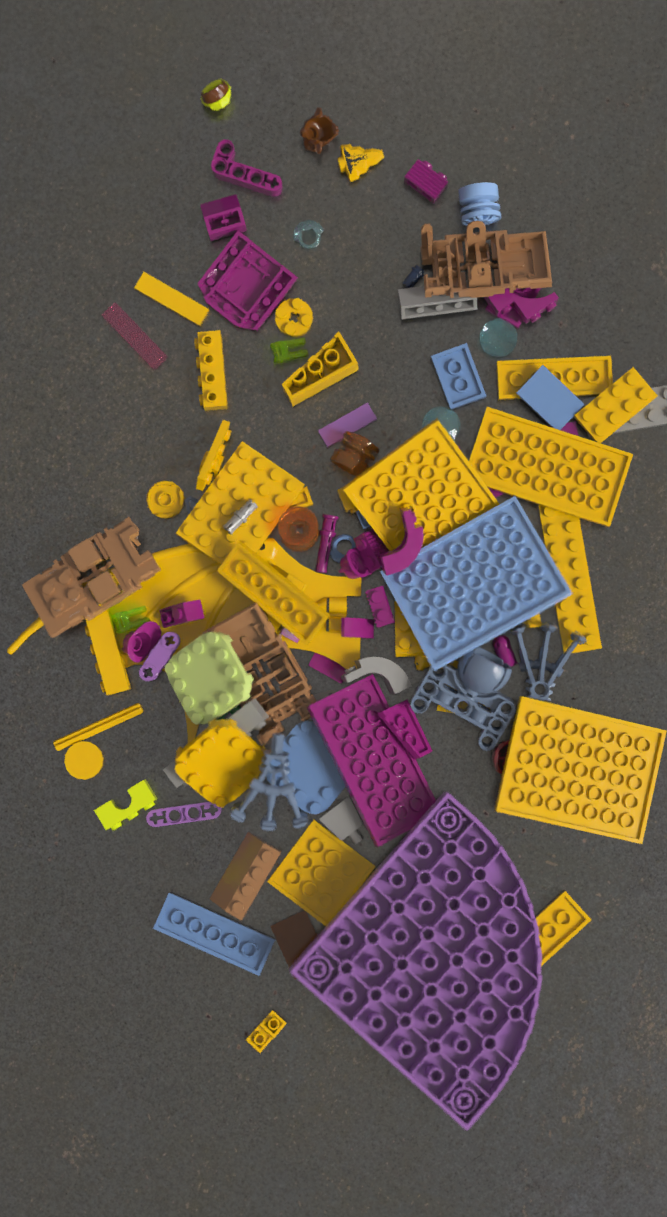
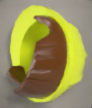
(216, 94)

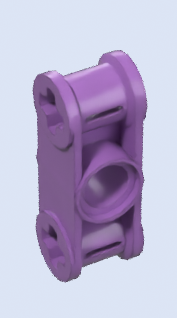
(159, 656)

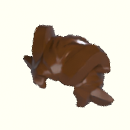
(318, 131)

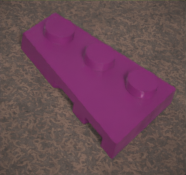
(406, 728)

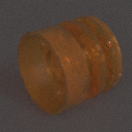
(355, 453)
(298, 518)

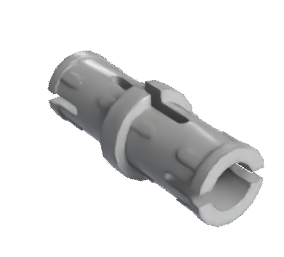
(240, 516)

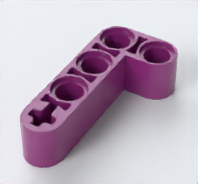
(248, 172)

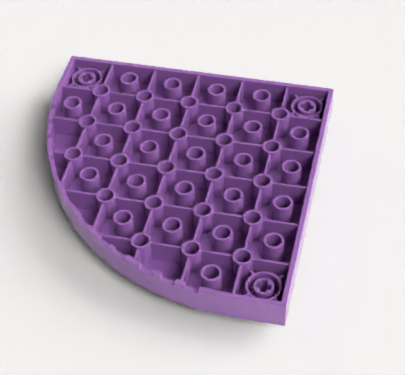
(437, 961)

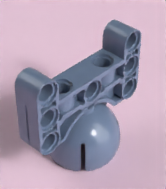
(476, 680)

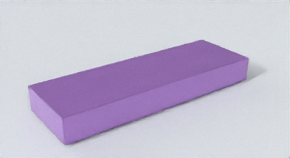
(350, 422)

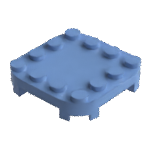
(311, 769)

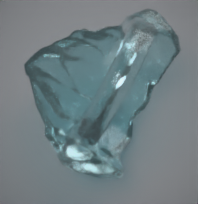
(306, 225)

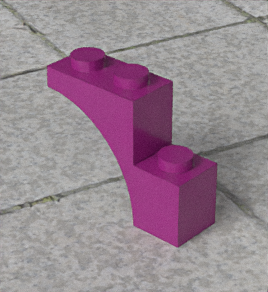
(527, 308)

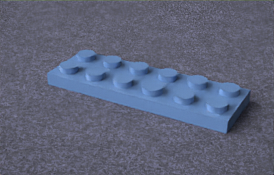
(214, 933)

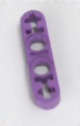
(184, 816)

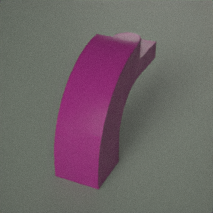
(408, 550)

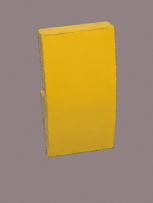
(265, 1031)

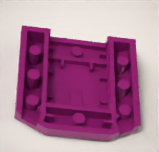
(245, 283)

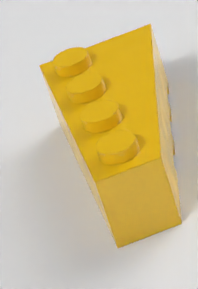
(321, 371)

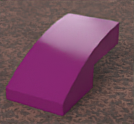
(357, 628)

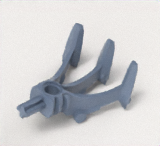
(541, 663)
(268, 820)

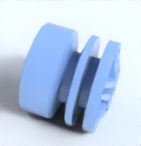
(479, 203)

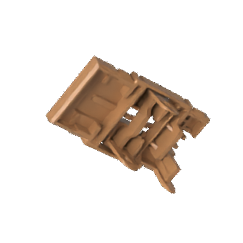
(255, 640)

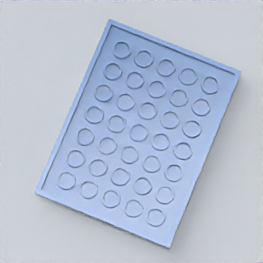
(477, 583)

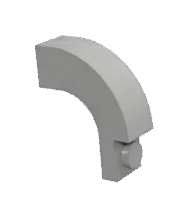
(390, 672)

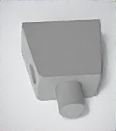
(344, 821)

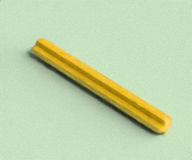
(98, 726)

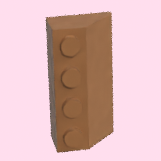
(245, 876)

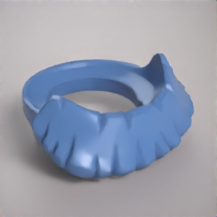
(335, 554)

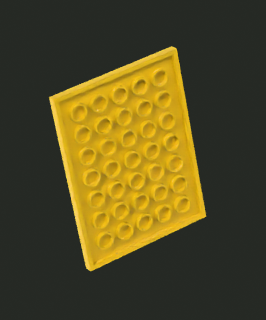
(580, 770)

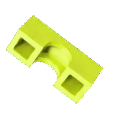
(141, 797)

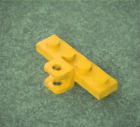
(213, 458)

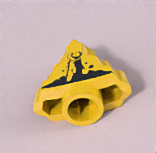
(357, 160)

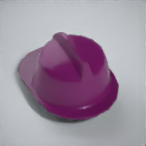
(353, 565)
(141, 642)

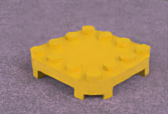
(220, 762)

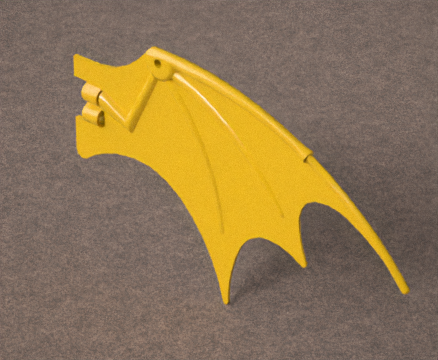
(192, 576)

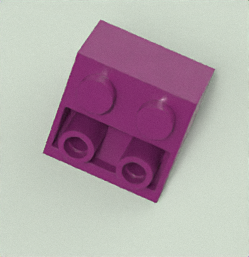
(223, 217)

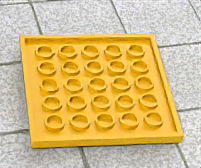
(427, 477)

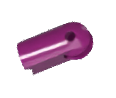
(504, 650)

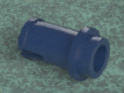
(413, 277)

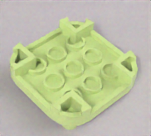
(208, 677)

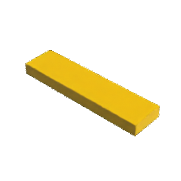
(171, 299)

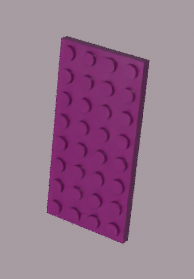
(372, 760)

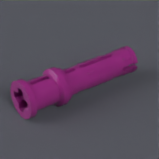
(327, 534)

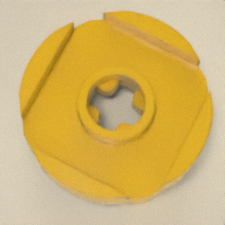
(293, 328)

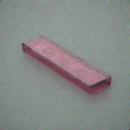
(134, 336)

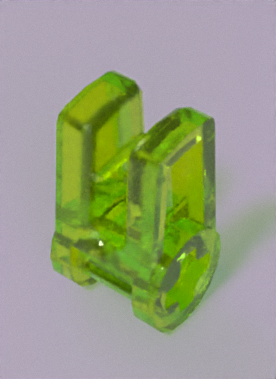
(285, 355)
(125, 615)

